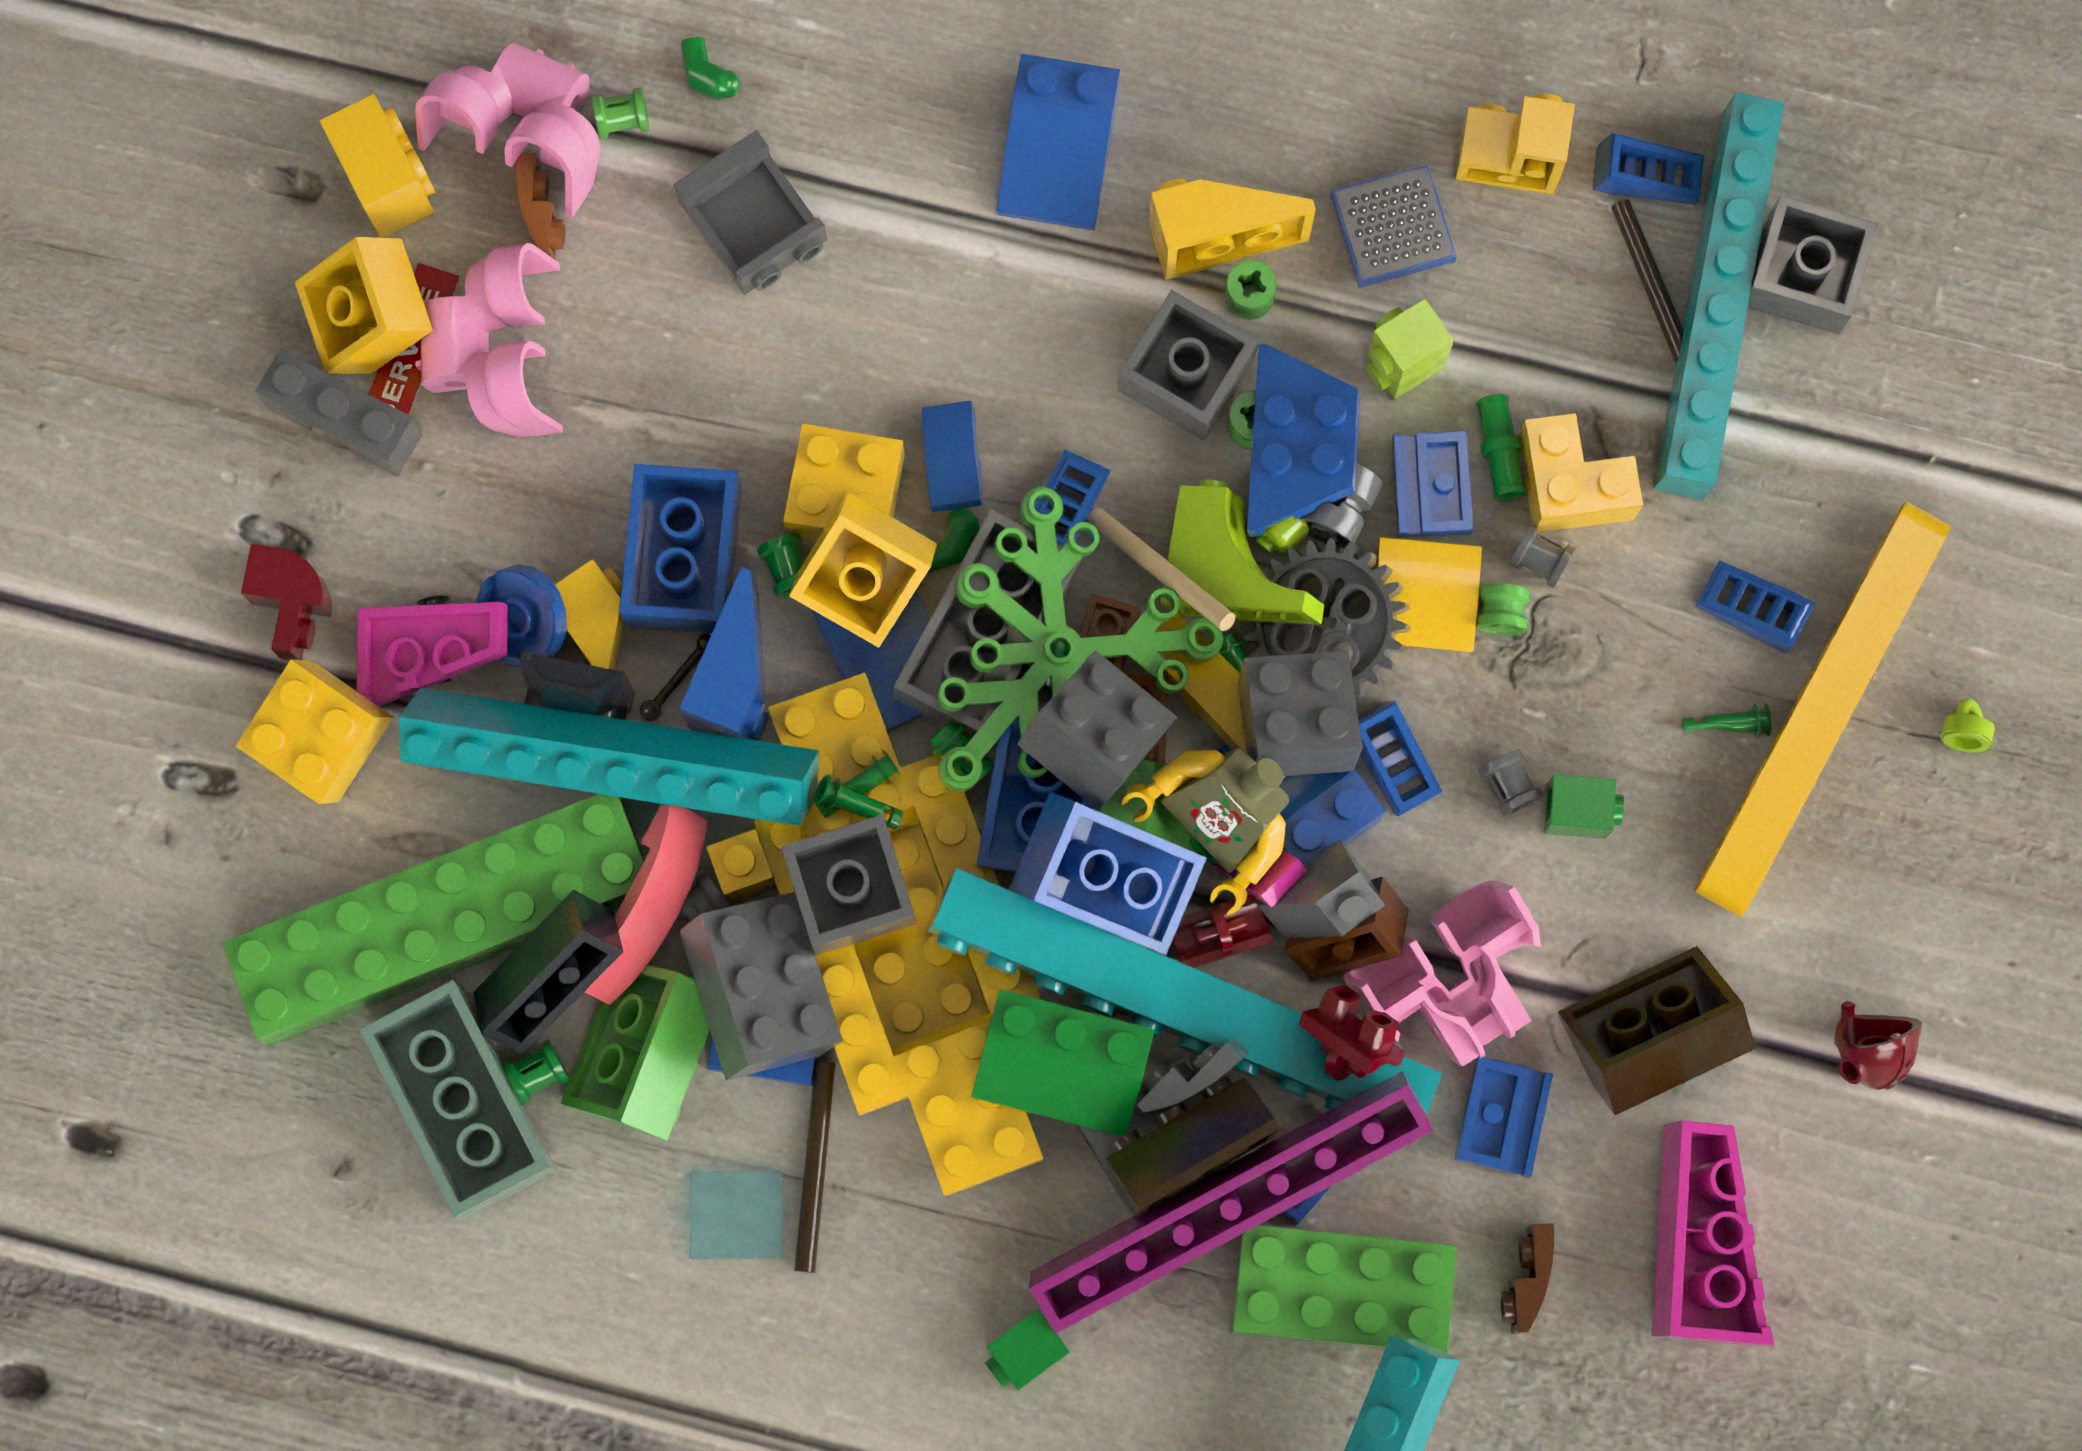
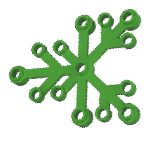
(1020, 695)

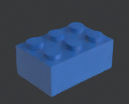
(679, 547)

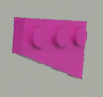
(425, 645)

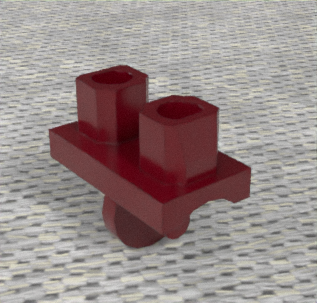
(1214, 936)
(1348, 1042)

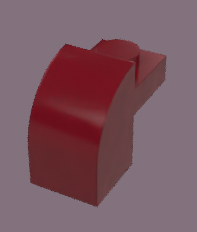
(293, 586)

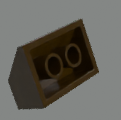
(1657, 1030)
(1190, 1144)

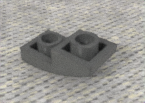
(1181, 1082)

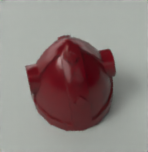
(1871, 1047)

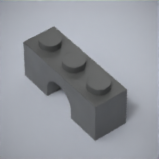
(343, 411)

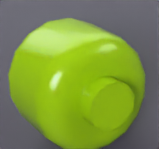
(1283, 535)

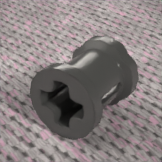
(1542, 555)
(1510, 782)

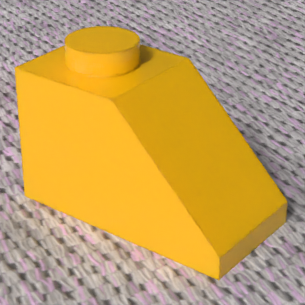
(593, 613)

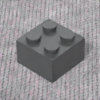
(1811, 264)
(1187, 365)
(1301, 712)
(1096, 730)
(849, 885)

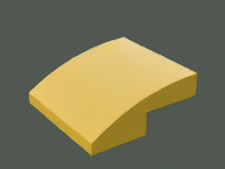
(1438, 586)

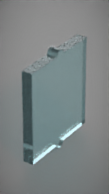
(736, 1214)

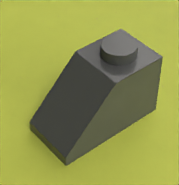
(1327, 899)

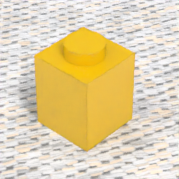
(741, 866)

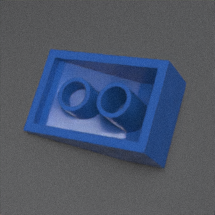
(1058, 141)
(729, 681)
(1015, 804)
(1325, 811)
(1107, 873)

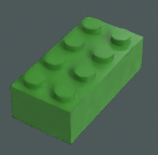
(1342, 1288)

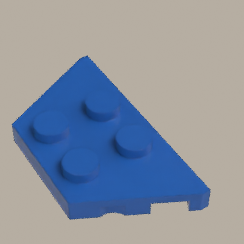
(1300, 440)

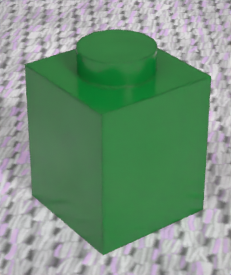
(1582, 806)
(1025, 1351)

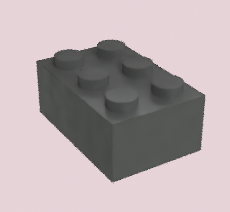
(760, 985)

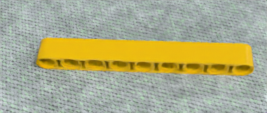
(1822, 709)

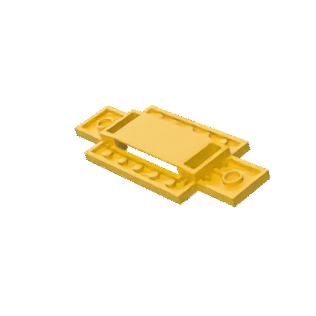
(920, 990)

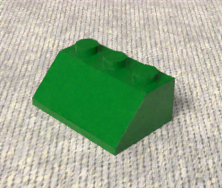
(1062, 1063)

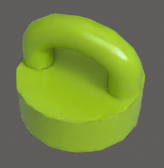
(1967, 728)

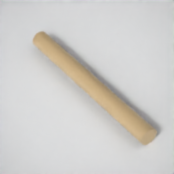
(1161, 569)

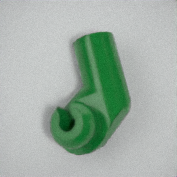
(705, 76)
(957, 539)

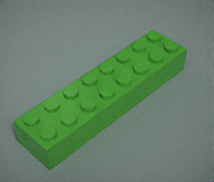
(430, 918)

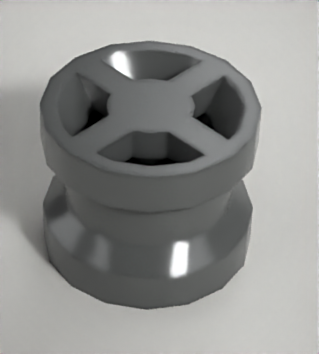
(703, 898)

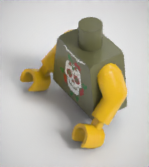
(1227, 807)

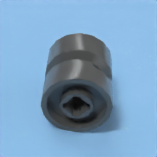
(1343, 517)

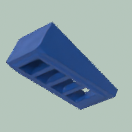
(1625, 183)
(1091, 492)
(1762, 630)
(1377, 766)

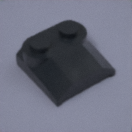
(576, 686)

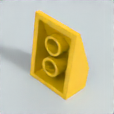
(1221, 223)

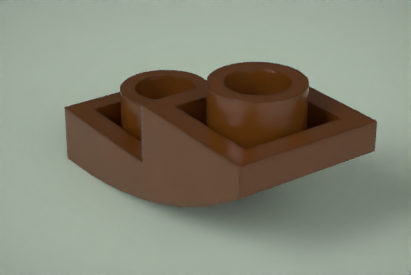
(1526, 1295)

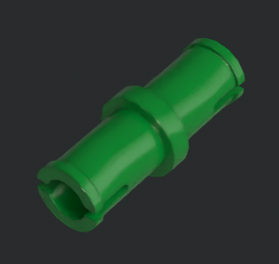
(1501, 447)

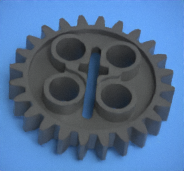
(1369, 636)

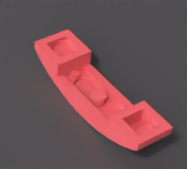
(654, 897)

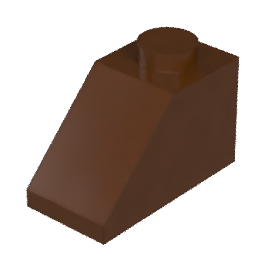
(1368, 943)

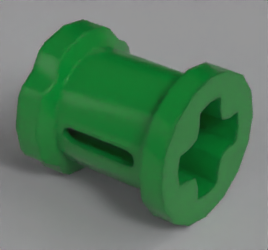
(783, 560)
(535, 1072)

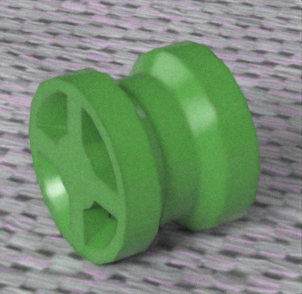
(1247, 300)
(1239, 426)
(1503, 609)

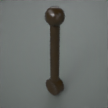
(651, 709)

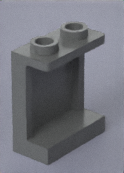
(750, 214)

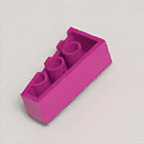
(1704, 1242)

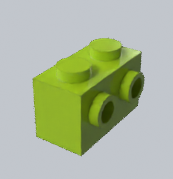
(1407, 349)

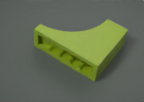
(1214, 553)

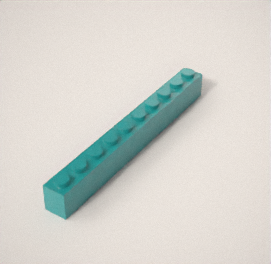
(1147, 987)

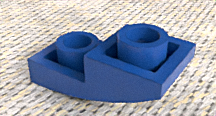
(951, 456)

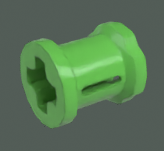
(620, 113)

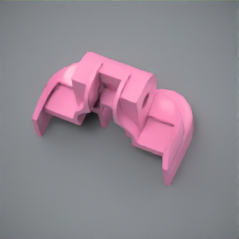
(529, 86)
(458, 347)
(1470, 1014)

